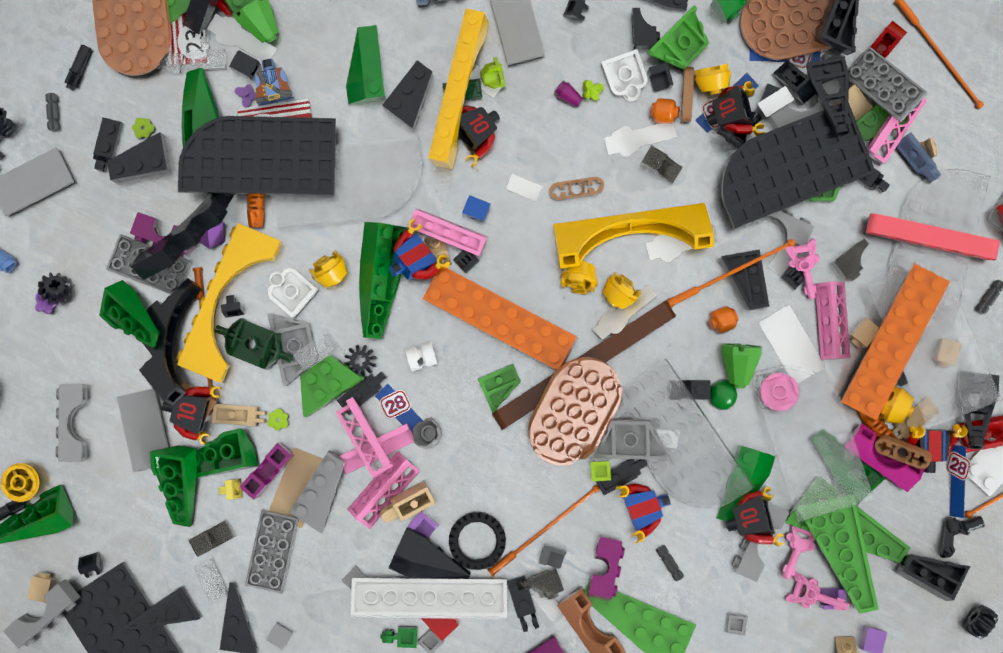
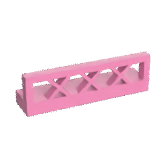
(883, 133)
(449, 232)
(830, 320)
(369, 433)
(390, 442)
(380, 488)

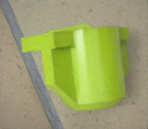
(493, 74)

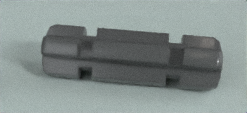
(52, 111)
(990, 297)
(670, 563)

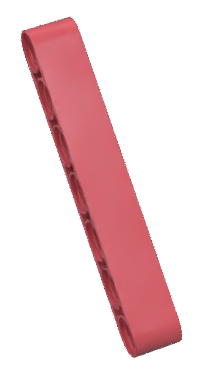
(933, 236)

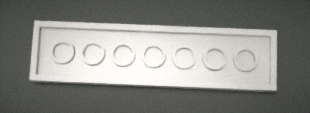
(429, 598)

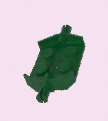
(267, 343)

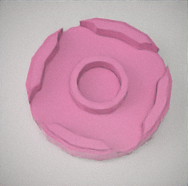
(779, 392)

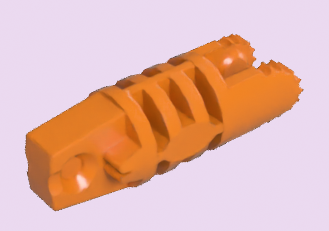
(255, 210)
(878, 427)

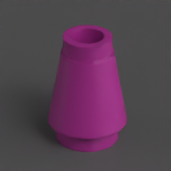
(567, 93)

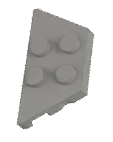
(294, 337)
(632, 441)

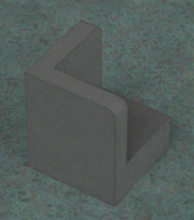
(552, 556)

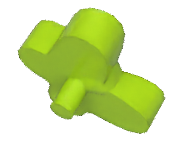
(592, 90)

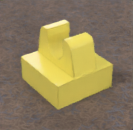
(231, 489)

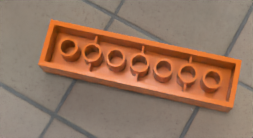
(500, 318)
(895, 341)

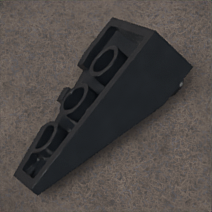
(422, 560)

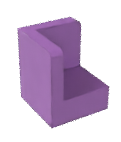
(213, 236)
(423, 524)
(834, 593)
(873, 639)

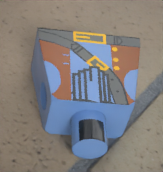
(272, 84)

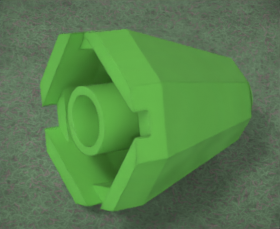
(258, 20)
(741, 362)

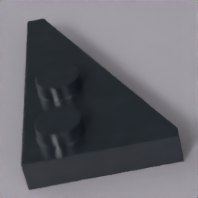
(169, 610)
(236, 631)

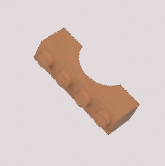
(577, 612)

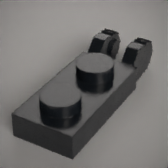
(522, 602)

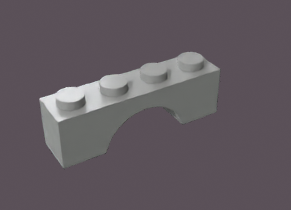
(787, 115)
(793, 228)
(69, 446)
(749, 562)
(58, 599)

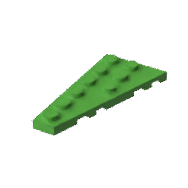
(876, 537)
(844, 548)
(644, 624)

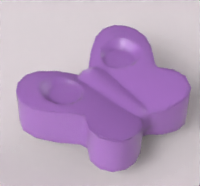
(247, 95)
(43, 305)

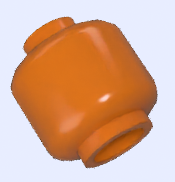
(664, 111)
(723, 319)

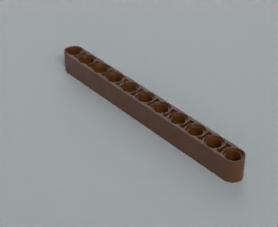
(604, 351)

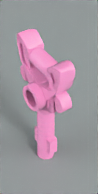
(805, 264)
(798, 545)
(813, 594)

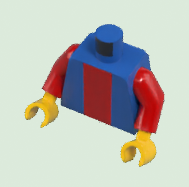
(414, 257)
(643, 508)

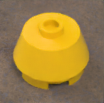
(713, 78)
(329, 270)
(580, 278)
(620, 291)
(898, 406)
(20, 482)

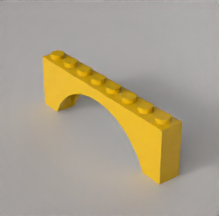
(470, 40)
(684, 223)
(244, 250)

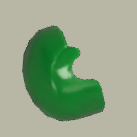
(723, 394)

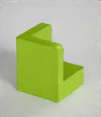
(600, 470)

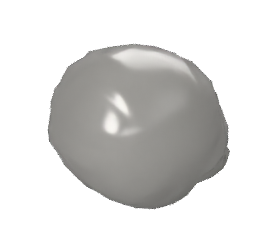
(427, 433)

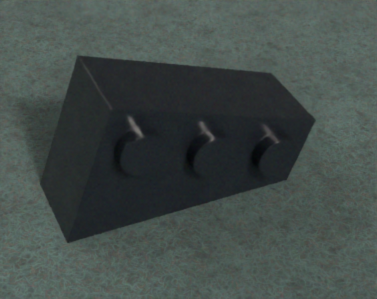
(409, 95)
(141, 161)

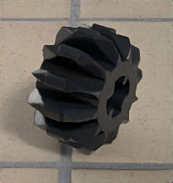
(46, 288)
(366, 363)
(981, 622)

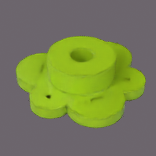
(139, 124)
(272, 422)

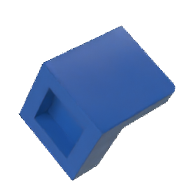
(476, 208)

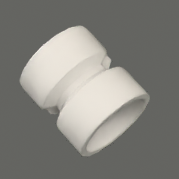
(421, 356)

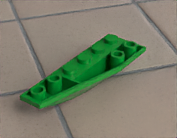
(197, 103)
(376, 282)

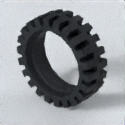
(454, 544)

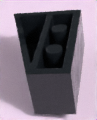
(839, 26)
(750, 279)
(934, 575)

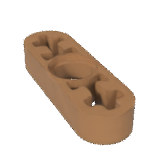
(687, 94)
(579, 181)
(909, 447)

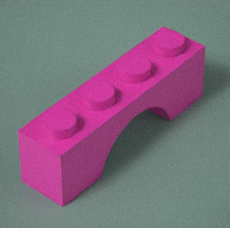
(900, 473)

